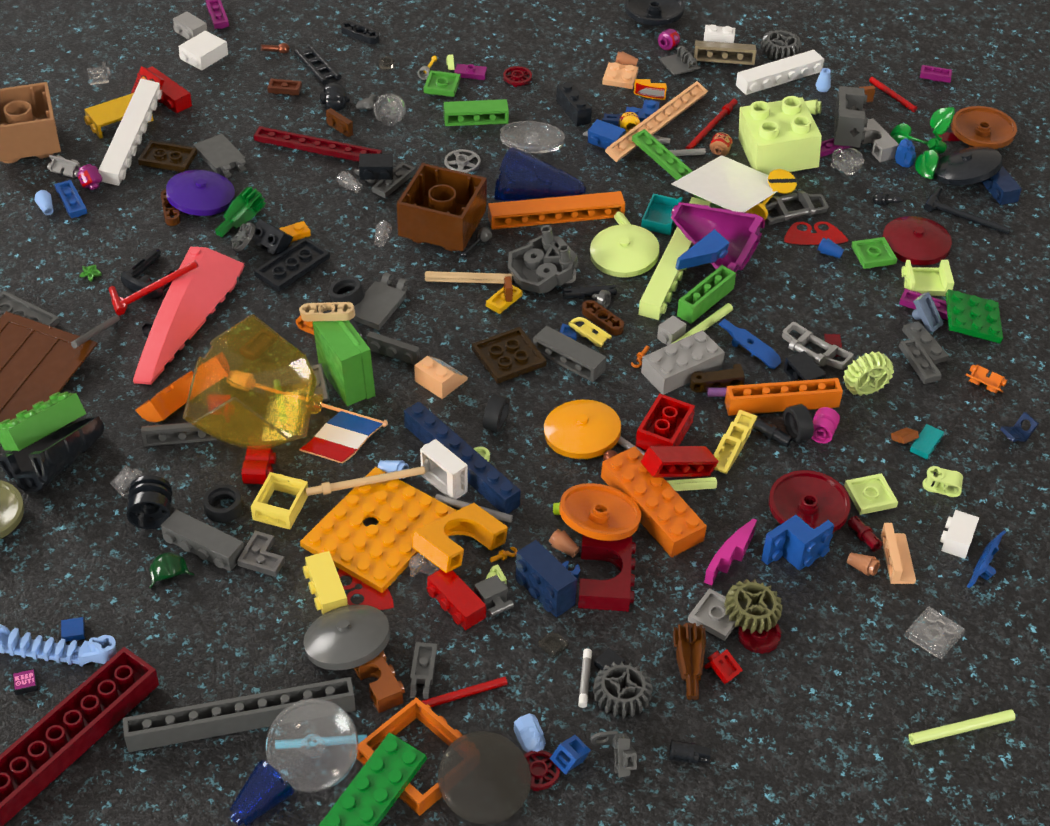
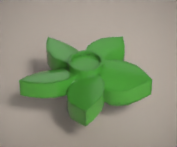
(90, 271)

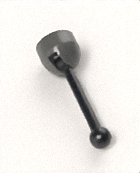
(483, 235)

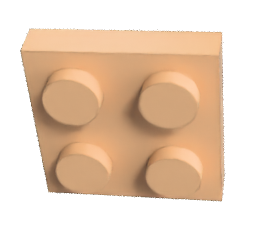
(620, 75)

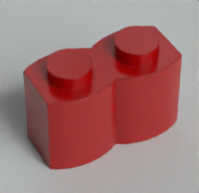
(257, 465)

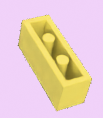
(324, 582)

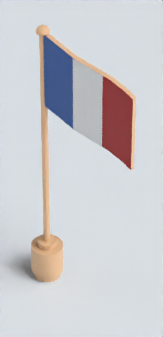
(342, 435)

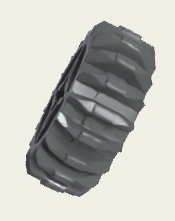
(780, 44)
(632, 698)

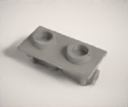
(58, 163)

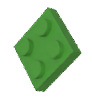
(442, 83)
(874, 252)

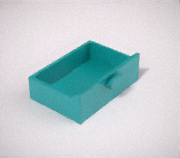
(658, 214)

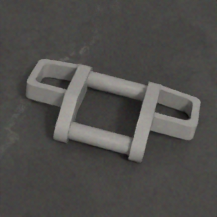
(820, 359)

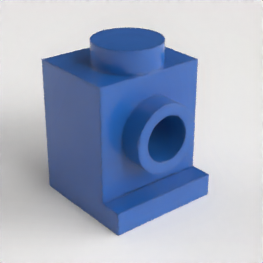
(570, 754)

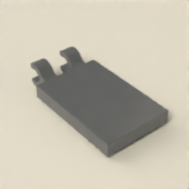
(221, 155)
(380, 302)

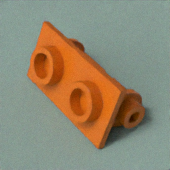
(993, 383)

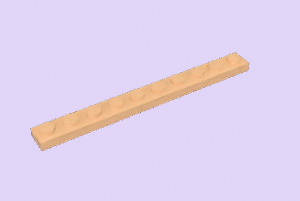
(657, 120)

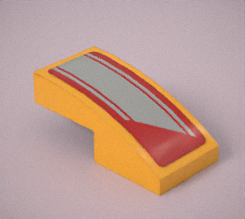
(650, 90)

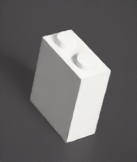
(203, 50)

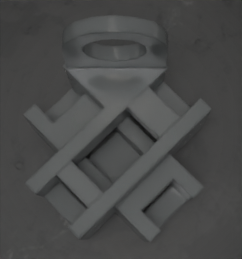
(624, 754)

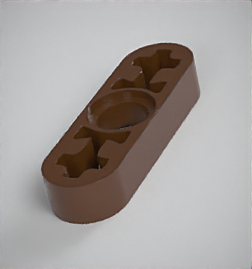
(169, 211)
(612, 324)

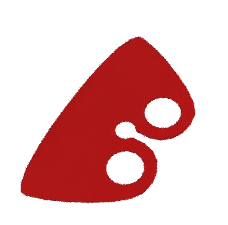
(806, 237)
(371, 596)

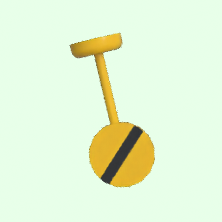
(780, 181)

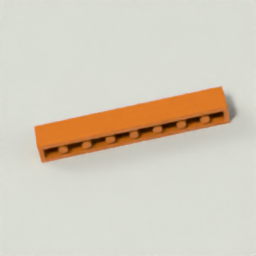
(555, 210)

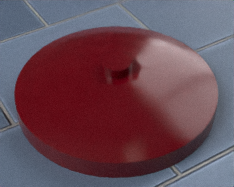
(918, 240)
(811, 497)

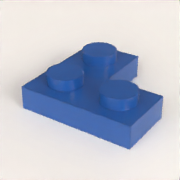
(648, 109)

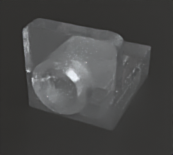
(99, 75)

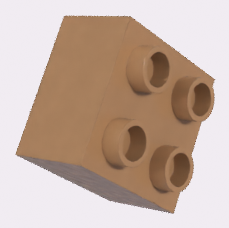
(27, 123)

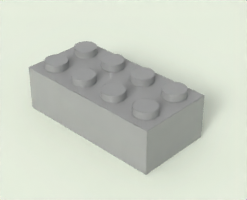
(675, 363)

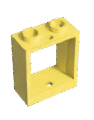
(275, 515)

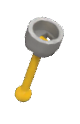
(426, 69)

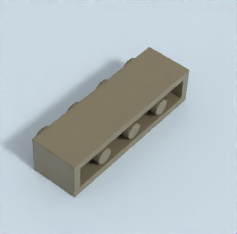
(725, 52)

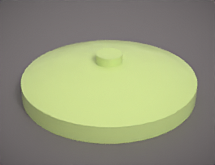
(624, 250)

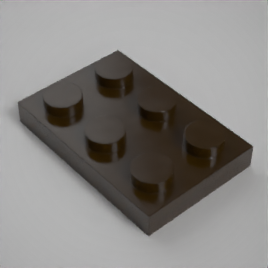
(167, 156)

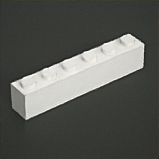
(779, 72)

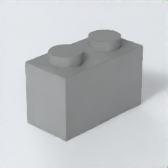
(189, 25)

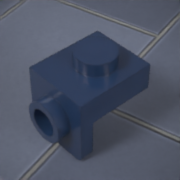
(612, 119)

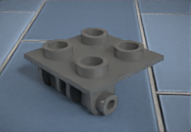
(680, 62)

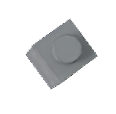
(671, 330)

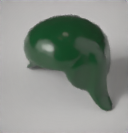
(167, 566)

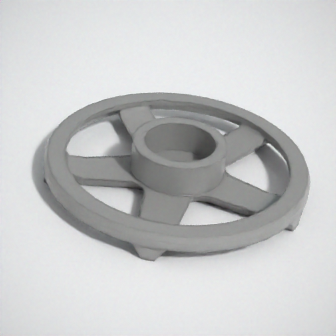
(462, 160)

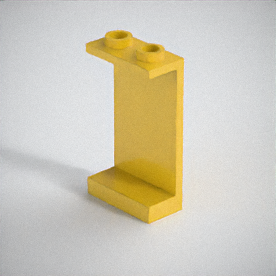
(107, 113)

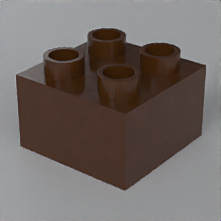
(441, 207)

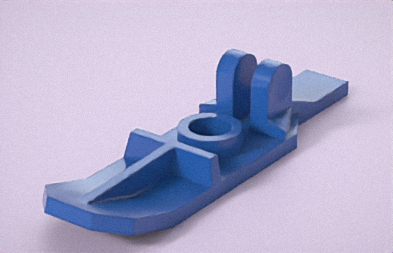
(757, 347)
(983, 568)

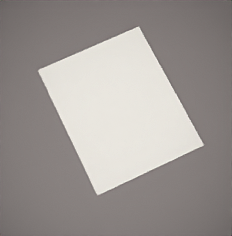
(727, 184)

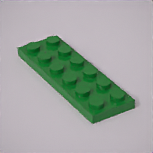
(377, 785)

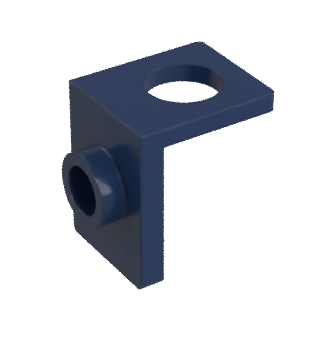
(1017, 433)

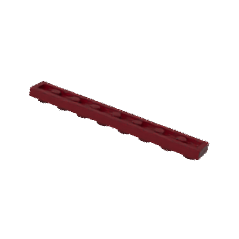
(312, 144)

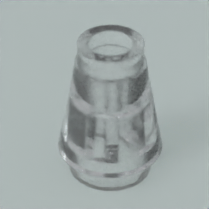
(348, 181)
(382, 233)

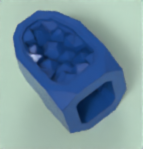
(905, 153)

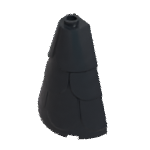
(48, 457)

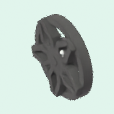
(243, 236)

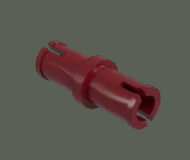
(865, 533)

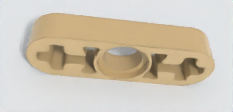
(314, 311)

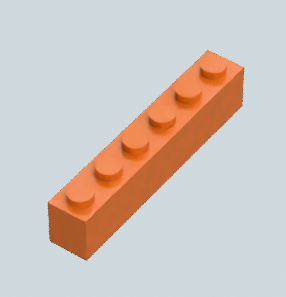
(780, 395)

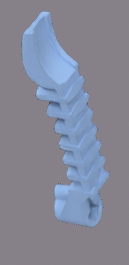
(94, 650)

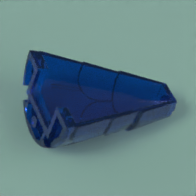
(530, 178)

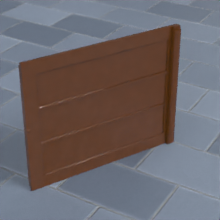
(34, 362)

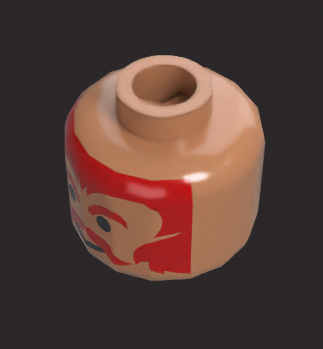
(721, 144)

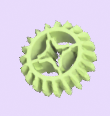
(868, 373)

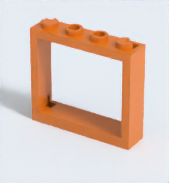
(394, 725)

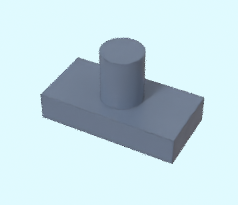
(927, 312)

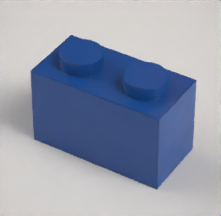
(604, 134)

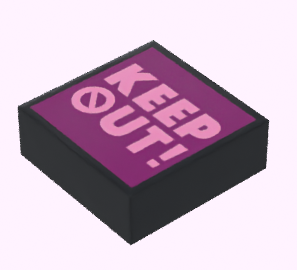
(25, 681)

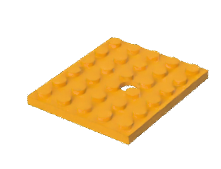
(377, 551)

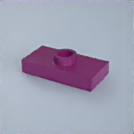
(471, 71)
(936, 73)

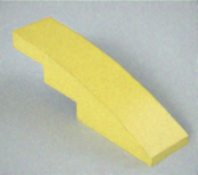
(734, 440)

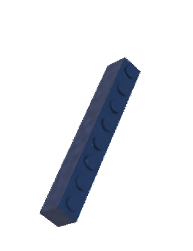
(481, 473)

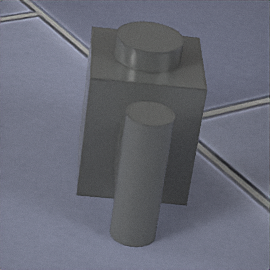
(494, 595)

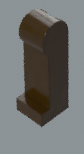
(717, 379)

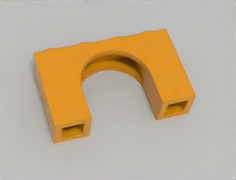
(472, 521)

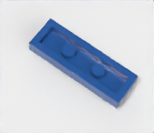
(70, 199)

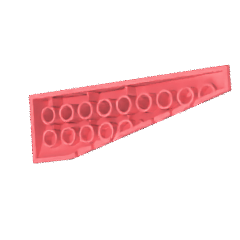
(186, 308)

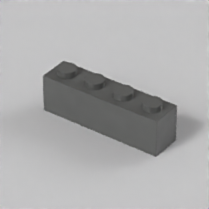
(570, 353)
(202, 540)

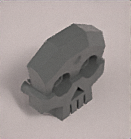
(542, 263)

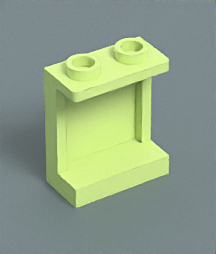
(927, 279)

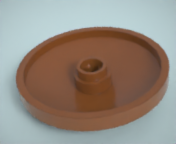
(984, 127)

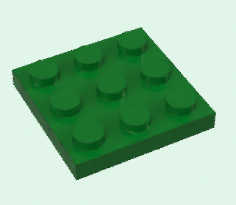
(974, 316)

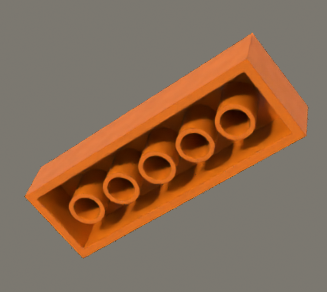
(661, 507)

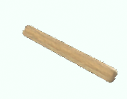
(466, 277)

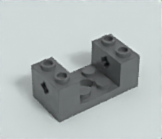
(850, 117)

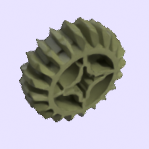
(753, 606)

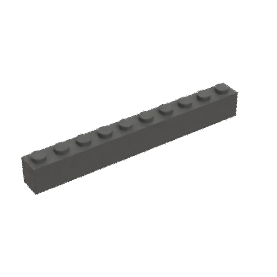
(227, 715)

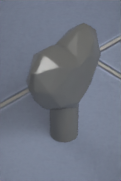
(367, 103)

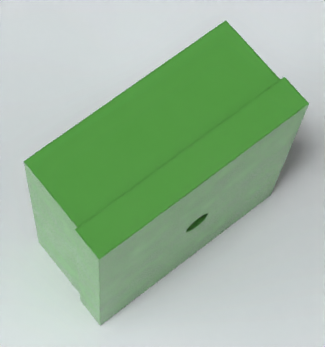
(345, 360)

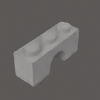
(883, 144)

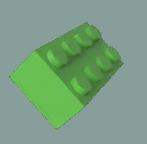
(40, 421)

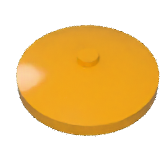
(582, 429)

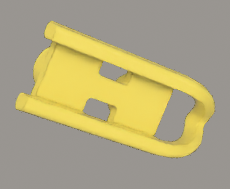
(586, 331)

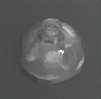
(389, 109)

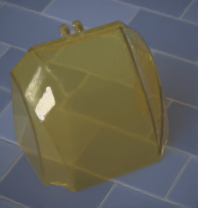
(252, 389)

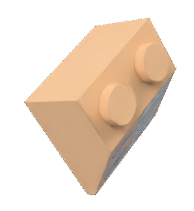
(438, 376)

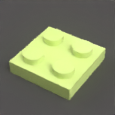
(871, 494)

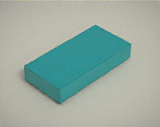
(927, 441)

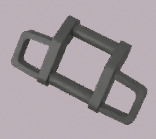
(801, 196)

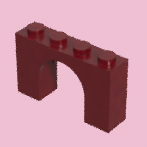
(611, 593)

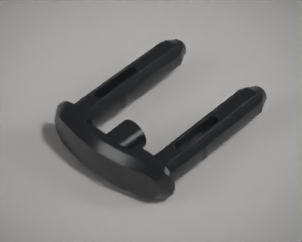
(129, 278)

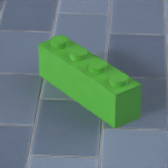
(476, 112)
(706, 294)

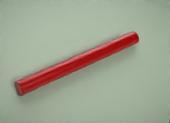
(894, 95)
(465, 692)

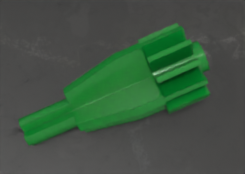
(241, 210)

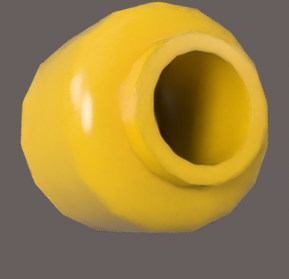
(629, 121)

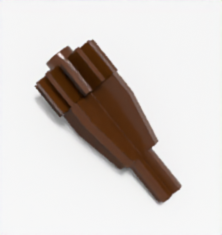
(690, 655)

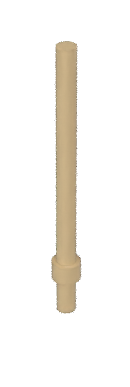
(327, 488)

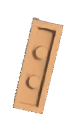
(897, 556)

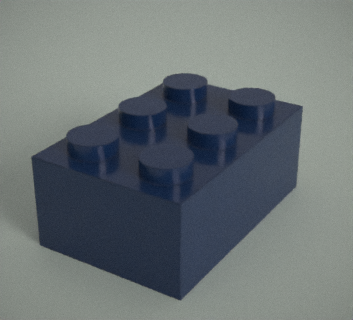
(546, 578)

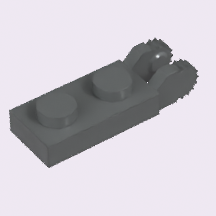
(423, 668)

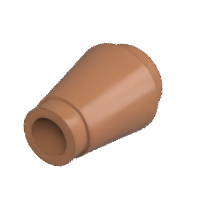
(626, 59)
(561, 541)
(866, 564)

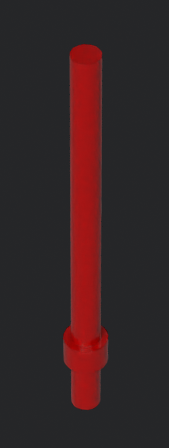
(726, 110)

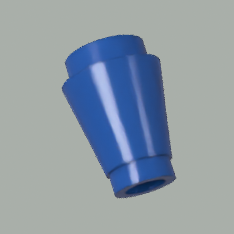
(830, 248)

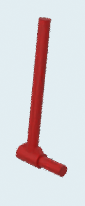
(120, 304)

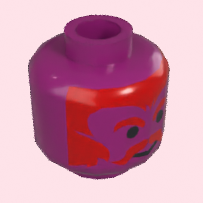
(668, 39)
(89, 176)

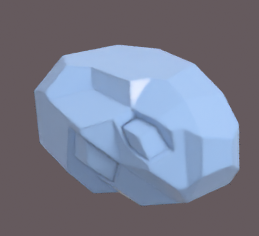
(529, 733)

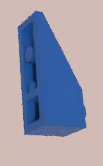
(705, 251)

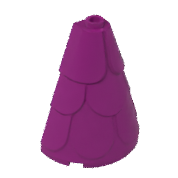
(736, 227)

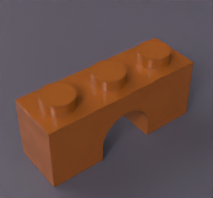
(385, 691)

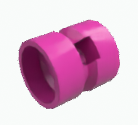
(825, 424)

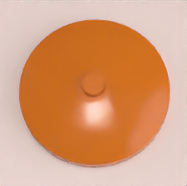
(600, 512)

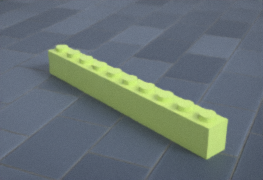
(666, 276)

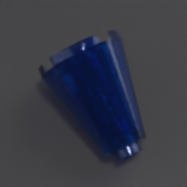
(259, 794)

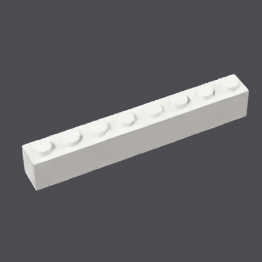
(130, 132)

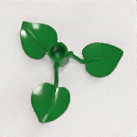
(927, 162)

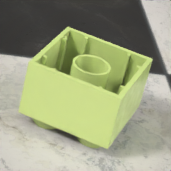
(779, 135)

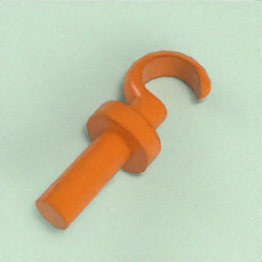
(639, 357)

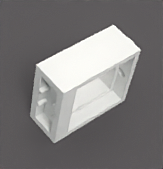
(444, 470)

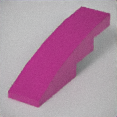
(732, 549)

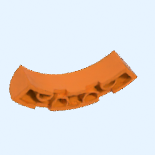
(167, 400)

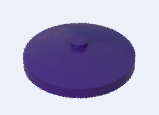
(200, 192)

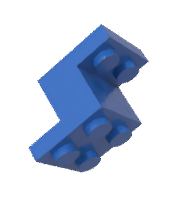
(797, 542)

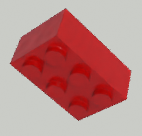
(665, 423)

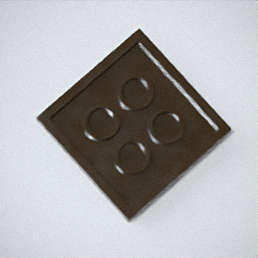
(508, 355)

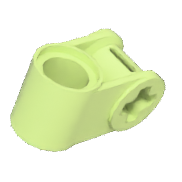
(945, 481)

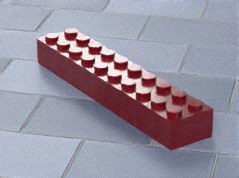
(72, 729)

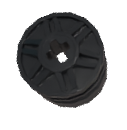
(149, 502)

